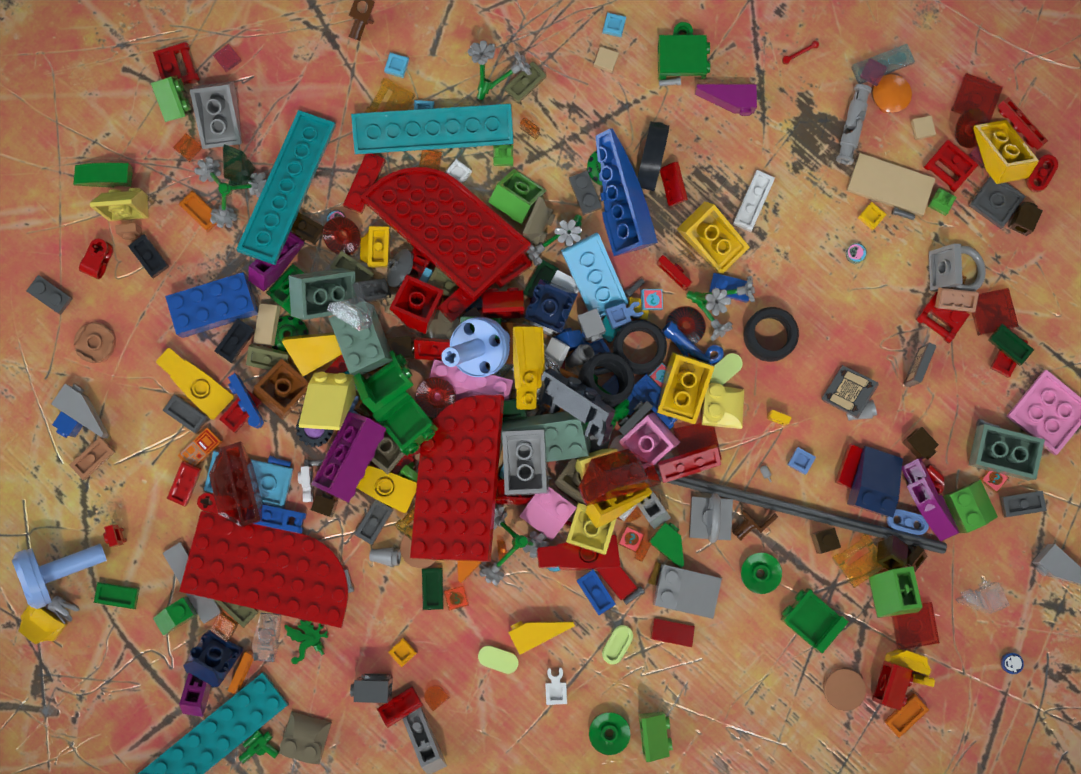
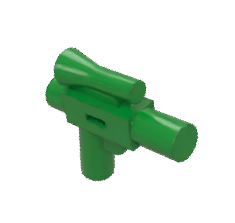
(259, 745)

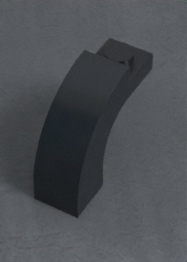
(653, 155)

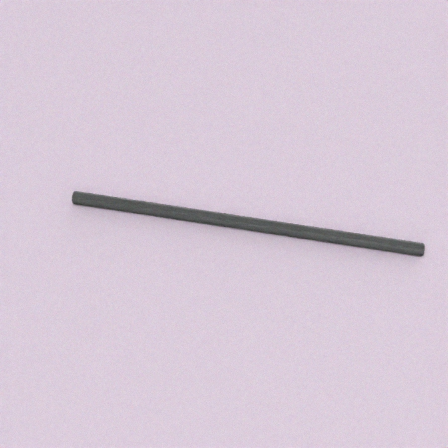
(808, 513)

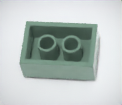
(315, 290)
(364, 348)
(1006, 452)

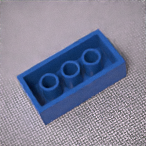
(212, 305)

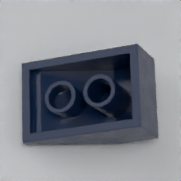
(877, 482)

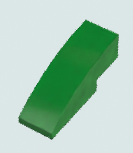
(103, 175)

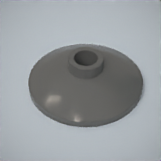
(398, 267)

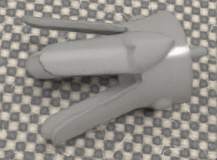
(57, 606)

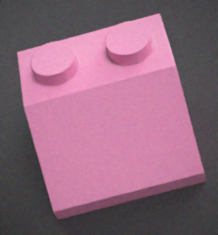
(650, 439)
(548, 513)

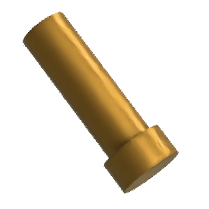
(652, 580)

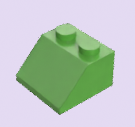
(516, 196)
(970, 507)
(654, 736)

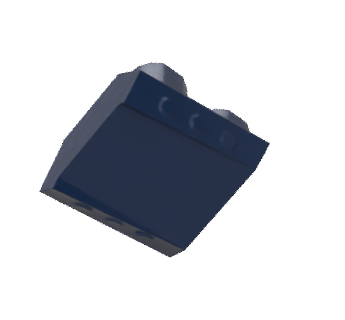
(550, 305)
(212, 659)

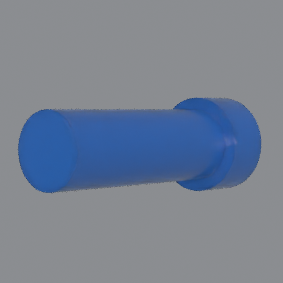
(272, 459)

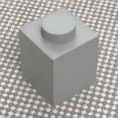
(591, 325)

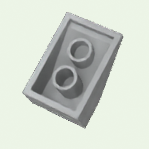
(217, 114)
(525, 462)
(687, 591)

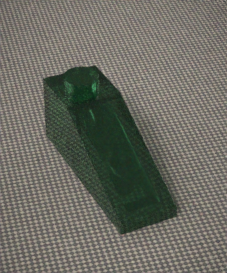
(236, 166)

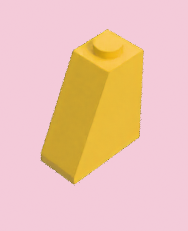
(312, 350)

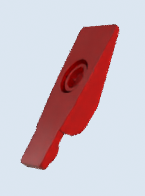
(576, 558)

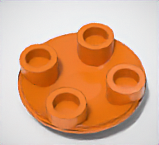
(892, 93)

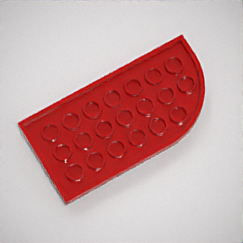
(447, 226)
(459, 482)
(266, 570)

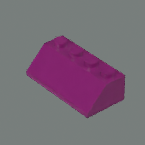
(349, 456)

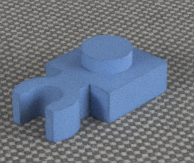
(620, 315)

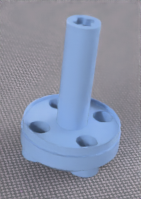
(473, 349)
(34, 577)

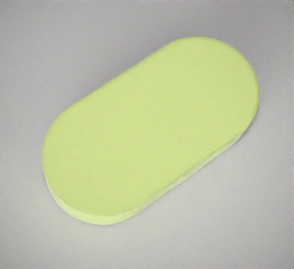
(726, 368)
(617, 644)
(498, 659)

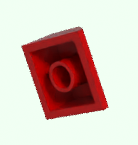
(416, 303)
(503, 304)
(893, 685)

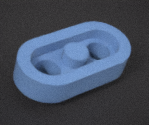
(906, 522)

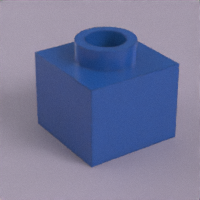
(570, 338)
(66, 425)

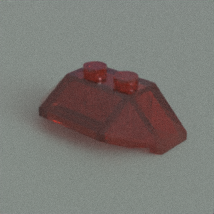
(616, 476)
(236, 486)

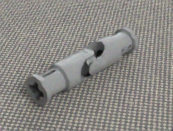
(854, 122)

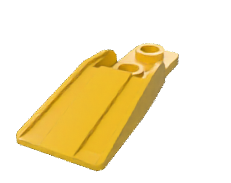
(528, 364)
(195, 384)
(388, 488)

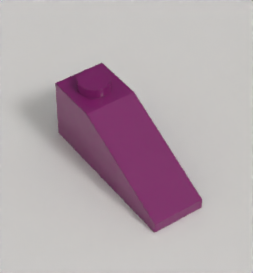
(733, 97)
(265, 274)
(194, 696)

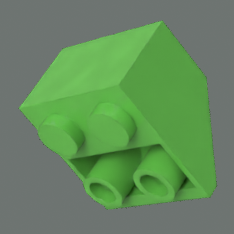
(171, 98)
(895, 592)

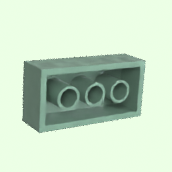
(562, 434)

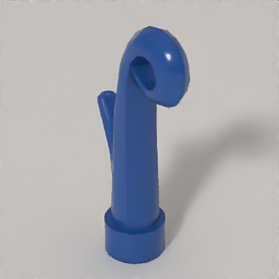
(686, 346)

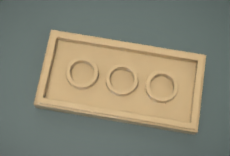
(890, 184)

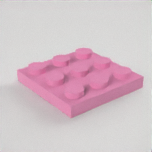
(1048, 412)

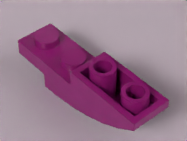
(928, 500)

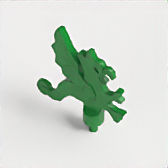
(309, 639)

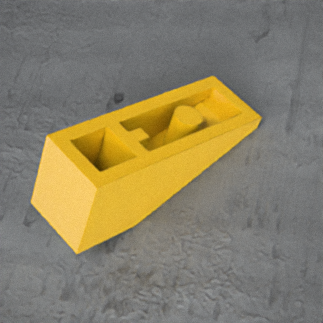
(609, 510)
(532, 634)

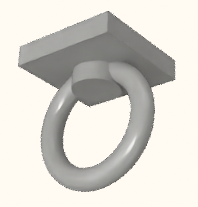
(946, 268)
(711, 518)

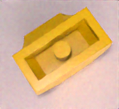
(376, 247)
(40, 625)
(909, 660)

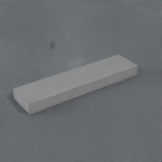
(177, 559)

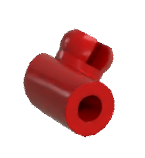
(936, 477)

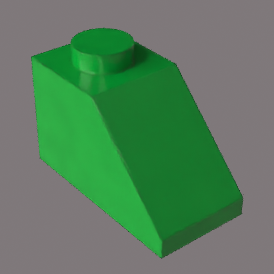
(669, 543)
(175, 615)

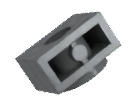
(372, 688)

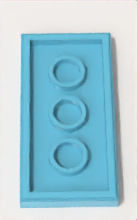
(594, 274)
(271, 480)

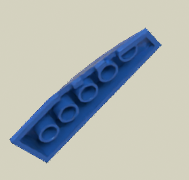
(625, 206)

